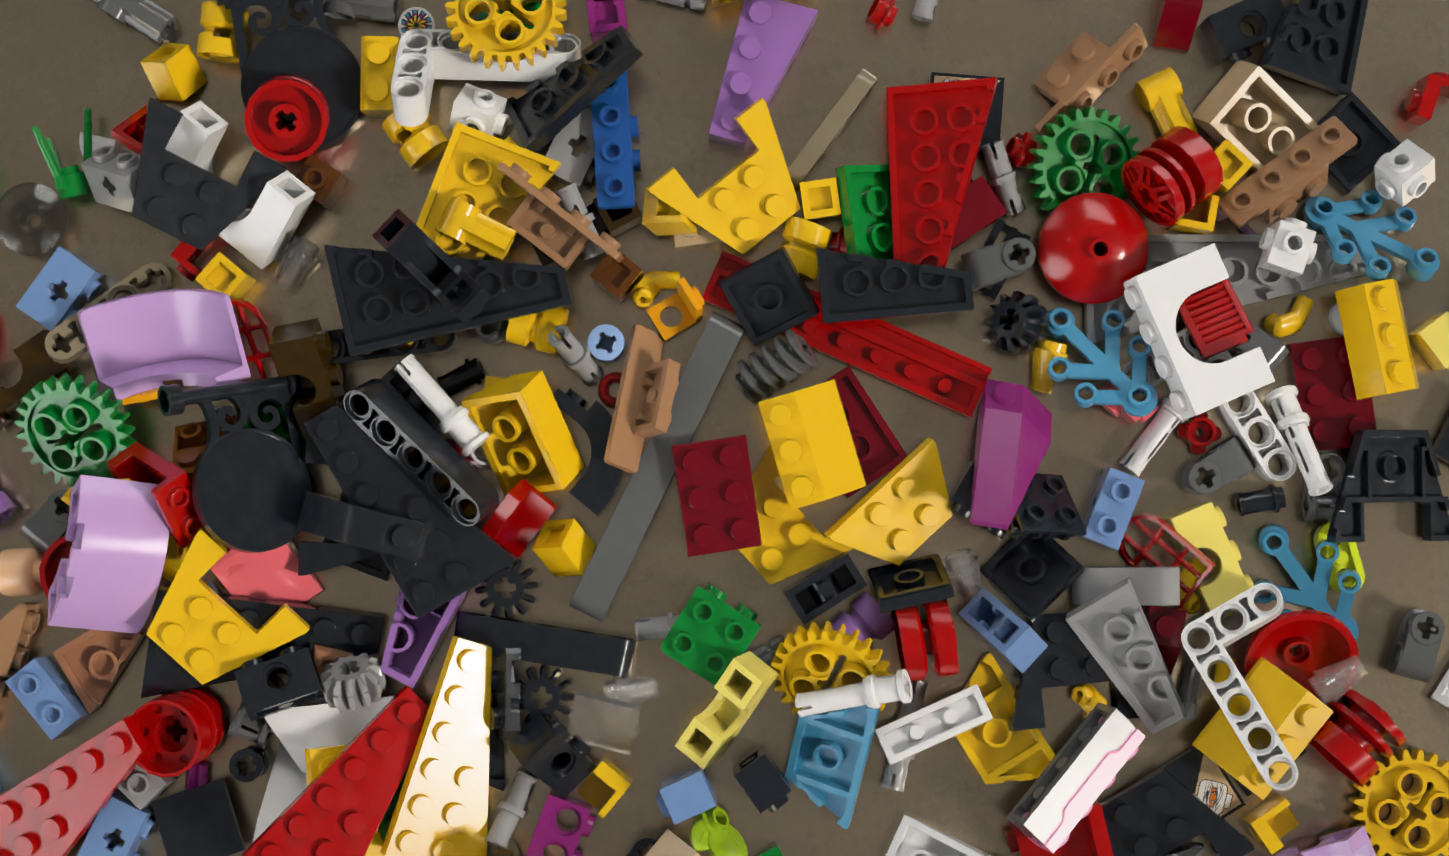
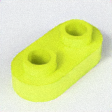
(1348, 559)

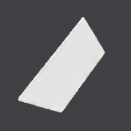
(320, 726)

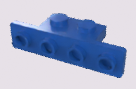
(614, 147)

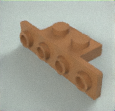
(1086, 72)
(1289, 176)
(551, 227)
(642, 399)

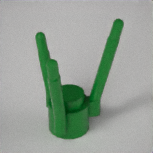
(67, 180)

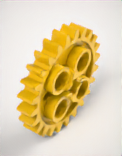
(485, 36)
(810, 655)
(1386, 788)

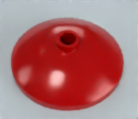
(1069, 241)
(1321, 640)

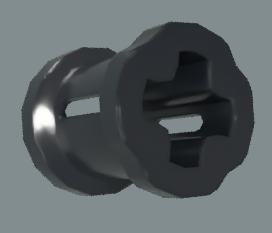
(238, 767)

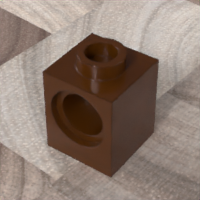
(323, 180)
(616, 277)

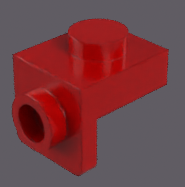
(1423, 98)
(187, 257)

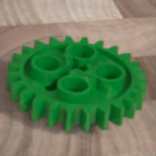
(1056, 156)
(71, 407)

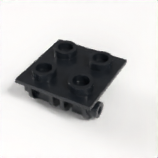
(1047, 511)

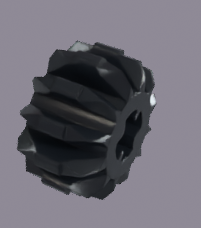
(1017, 322)
(500, 599)
(552, 686)

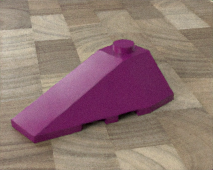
(1008, 450)

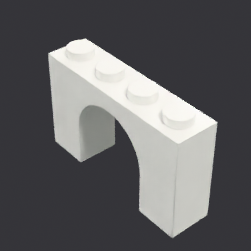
(258, 231)
(1192, 383)

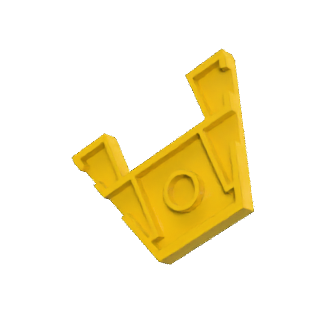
(745, 200)
(787, 536)
(204, 629)

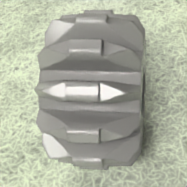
(353, 682)

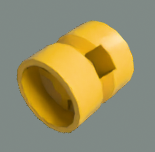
(218, 20)
(418, 143)
(801, 241)
(536, 329)

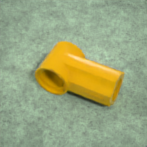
(1162, 97)
(467, 225)

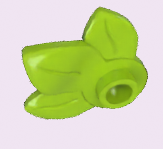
(716, 834)

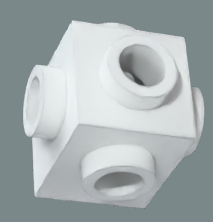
(479, 110)
(1404, 173)
(1287, 247)

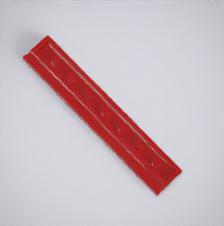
(880, 350)

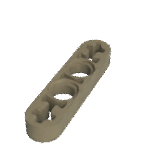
(831, 127)
(125, 286)

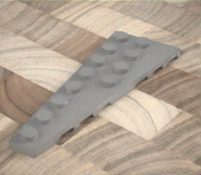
(1240, 257)

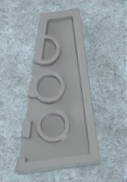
(1125, 648)

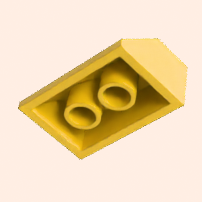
(1377, 339)
(525, 433)
(812, 444)
(1291, 711)

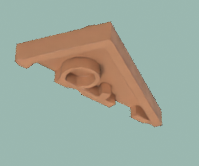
(96, 661)

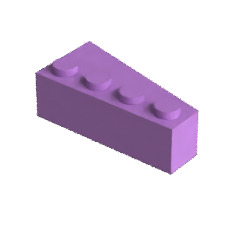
(760, 56)
(415, 641)

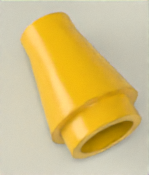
(1042, 355)

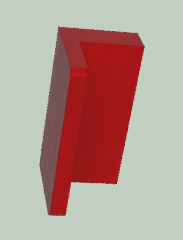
(519, 518)

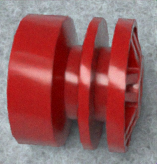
(1172, 175)
(179, 730)
(1355, 736)

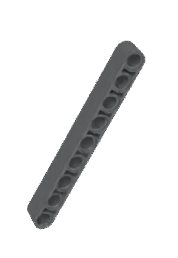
(656, 468)

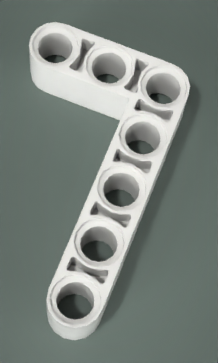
(434, 55)
(1239, 422)
(1235, 684)

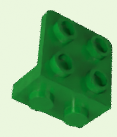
(710, 633)

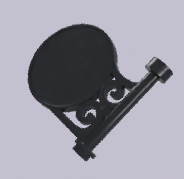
(299, 52)
(249, 479)

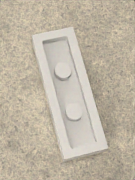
(933, 724)

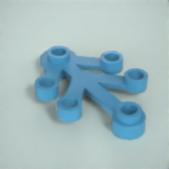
(1328, 217)
(1103, 365)
(1310, 592)

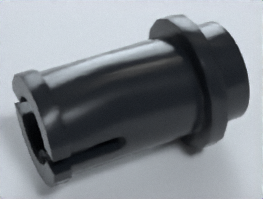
(462, 377)
(1261, 500)

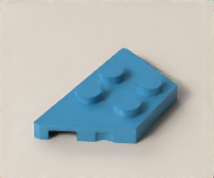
(831, 757)

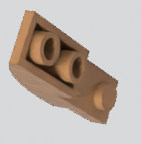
(14, 638)

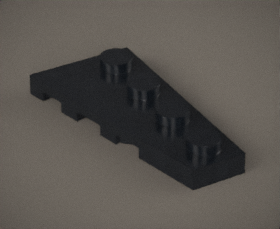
(561, 98)
(877, 288)

